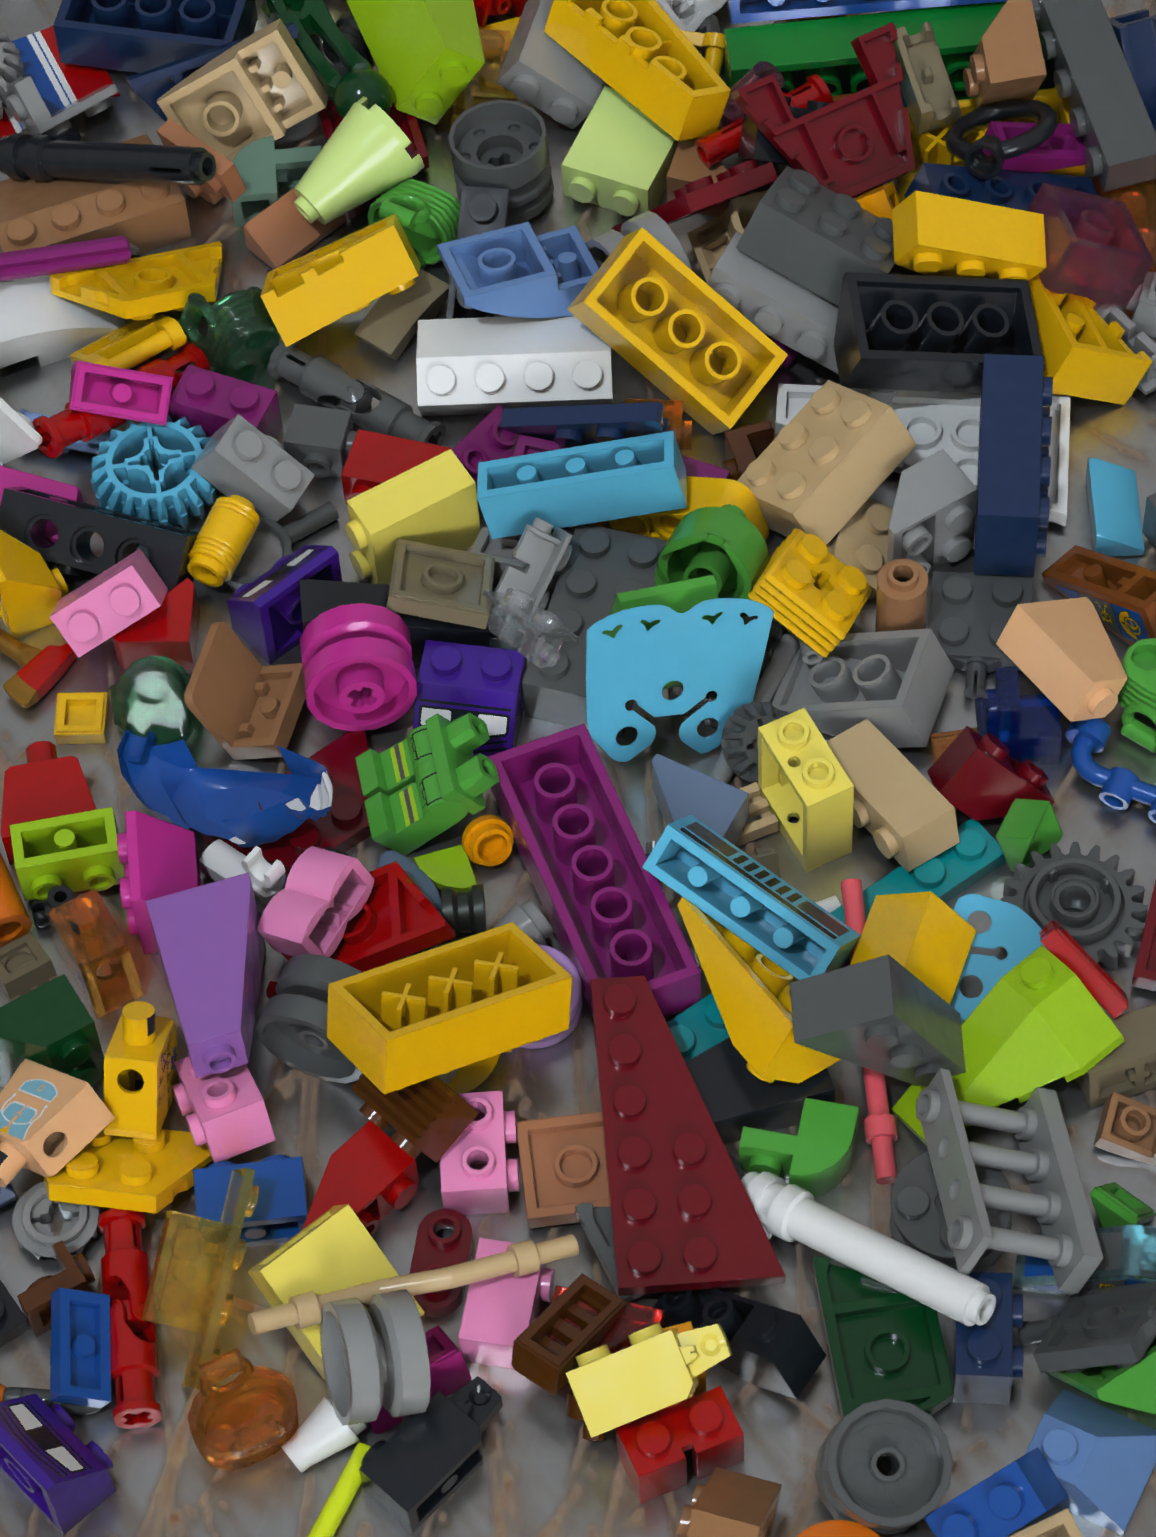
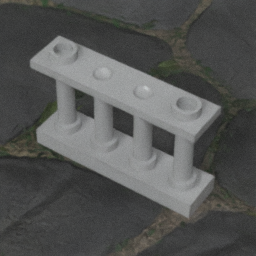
(1044, 1159)

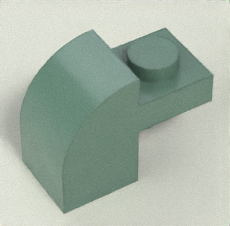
(268, 175)

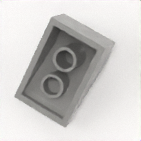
(879, 676)

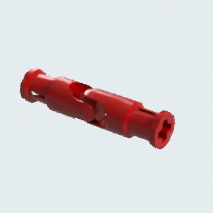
(74, 425)
(127, 1281)

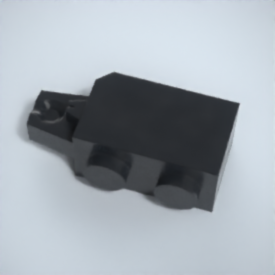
(430, 1454)

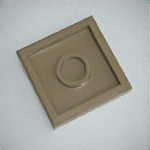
(440, 583)

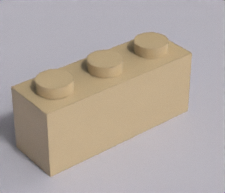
(894, 798)

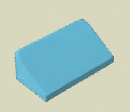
(1114, 509)

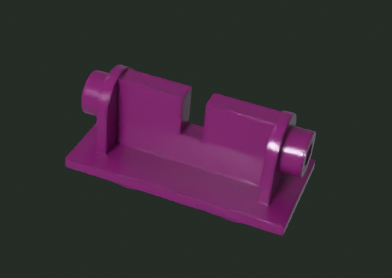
(485, 443)

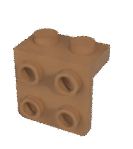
(240, 700)

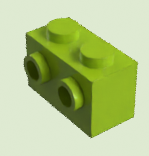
(67, 851)

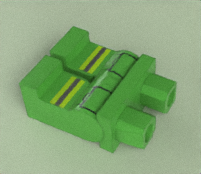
(426, 781)

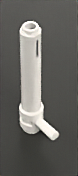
(795, 1215)

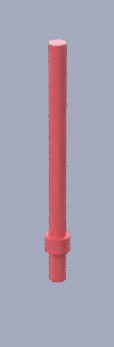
(880, 1125)

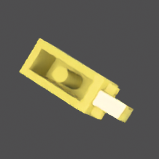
(644, 1377)

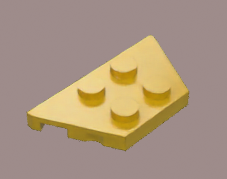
(146, 282)
(129, 1172)

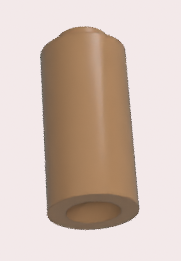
(901, 596)

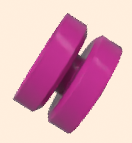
(358, 667)

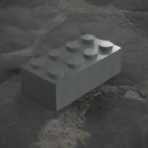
(598, 569)

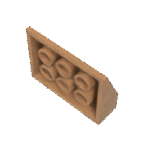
(90, 209)

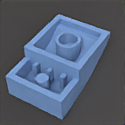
(519, 271)

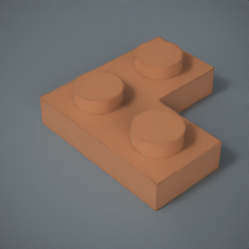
(226, 178)

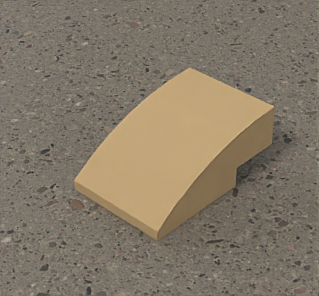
(247, 92)

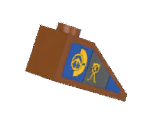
(1118, 589)

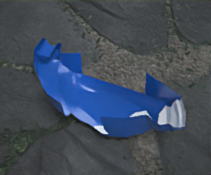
(222, 800)

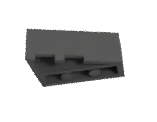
(879, 1020)

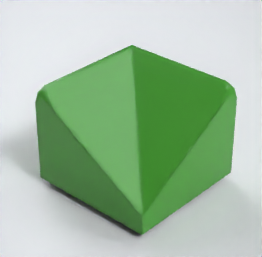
(1028, 828)

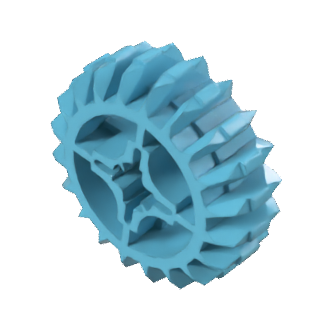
(126, 472)

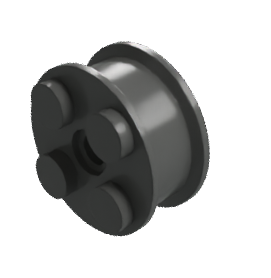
(919, 1216)

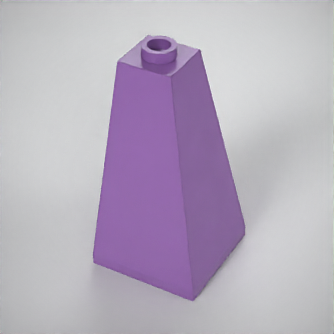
(212, 968)

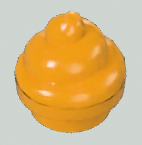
(488, 840)

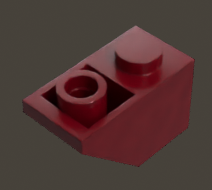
(983, 777)

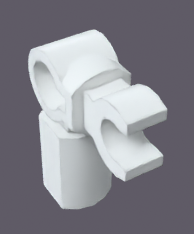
(224, 861)

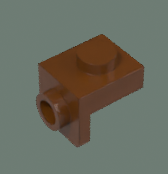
(745, 446)

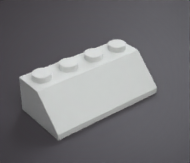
(510, 362)

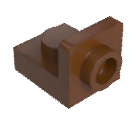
(37, 1299)

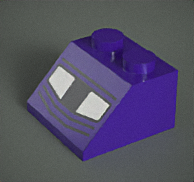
(269, 608)
(475, 681)
(51, 1462)

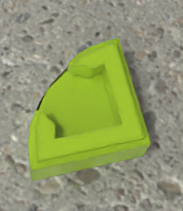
(448, 868)

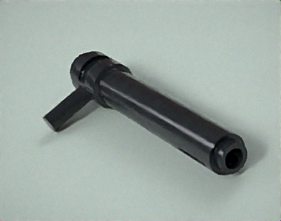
(67, 156)

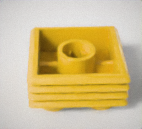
(811, 591)

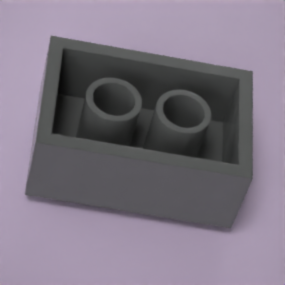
(816, 235)

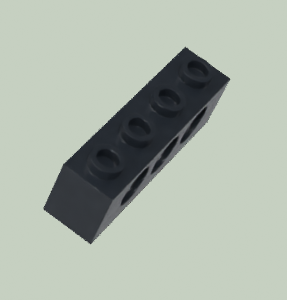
(27, 512)

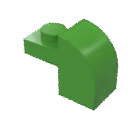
(812, 1159)

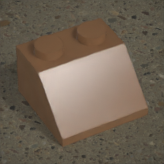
(1008, 58)

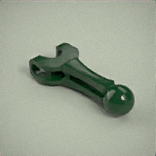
(361, 79)

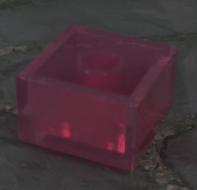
(1090, 245)

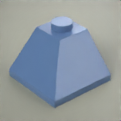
(1096, 1458)

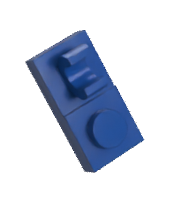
(80, 1348)

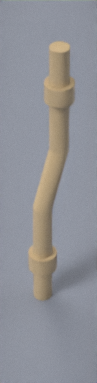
(519, 1259)

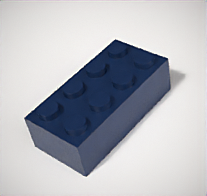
(147, 32)
(1013, 465)

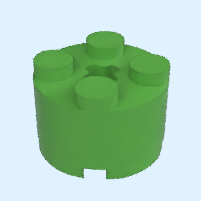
(716, 544)

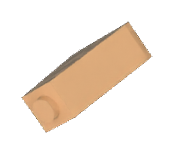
(1066, 655)

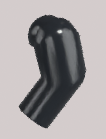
(56, 897)

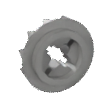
(35, 1209)

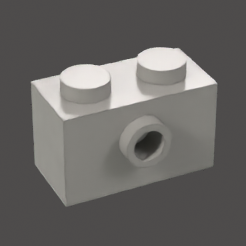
(253, 466)

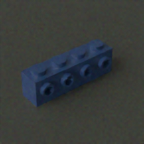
(1006, 189)

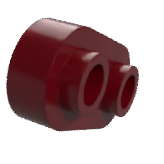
(436, 1252)

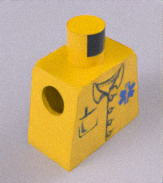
(144, 1051)

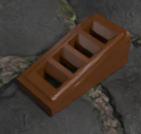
(547, 1361)

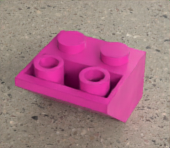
(156, 863)

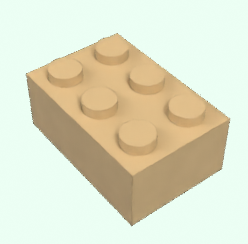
(827, 462)

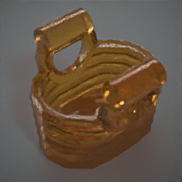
(244, 1418)

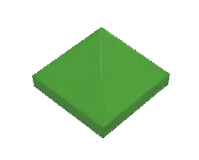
(1119, 1207)

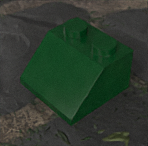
(50, 1030)

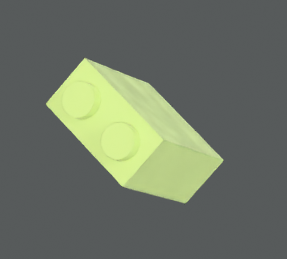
(618, 158)

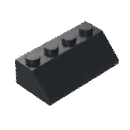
(929, 330)

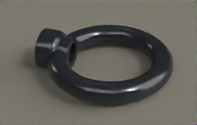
(987, 166)

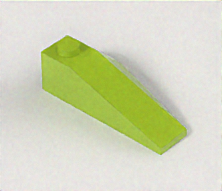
(1025, 1035)

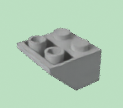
(933, 513)

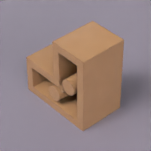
(731, 1507)

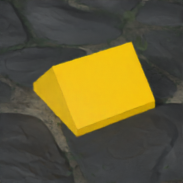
(920, 936)

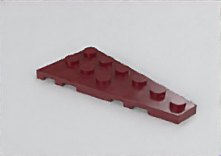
(671, 1183)

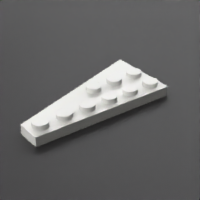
(951, 423)

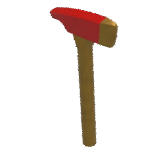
(38, 670)

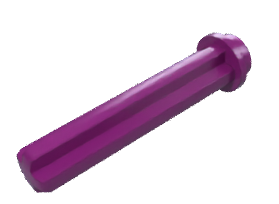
(64, 258)

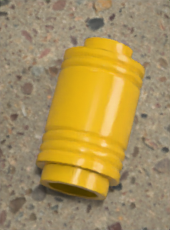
(222, 540)

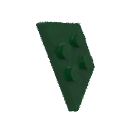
(880, 1342)

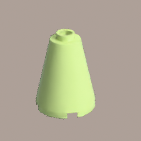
(355, 165)

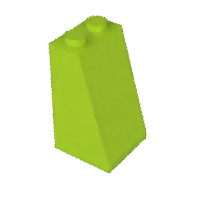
(422, 50)

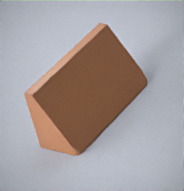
(283, 234)

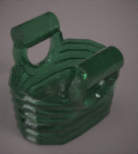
(238, 332)
(153, 700)

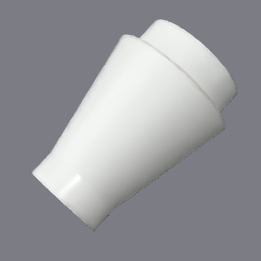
(320, 1437)

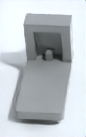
(28, 106)

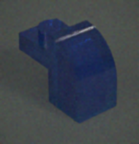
(1023, 723)

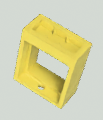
(806, 782)

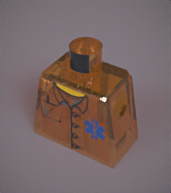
(86, 940)

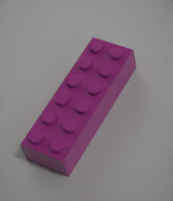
(591, 869)

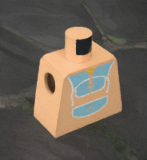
(46, 1120)

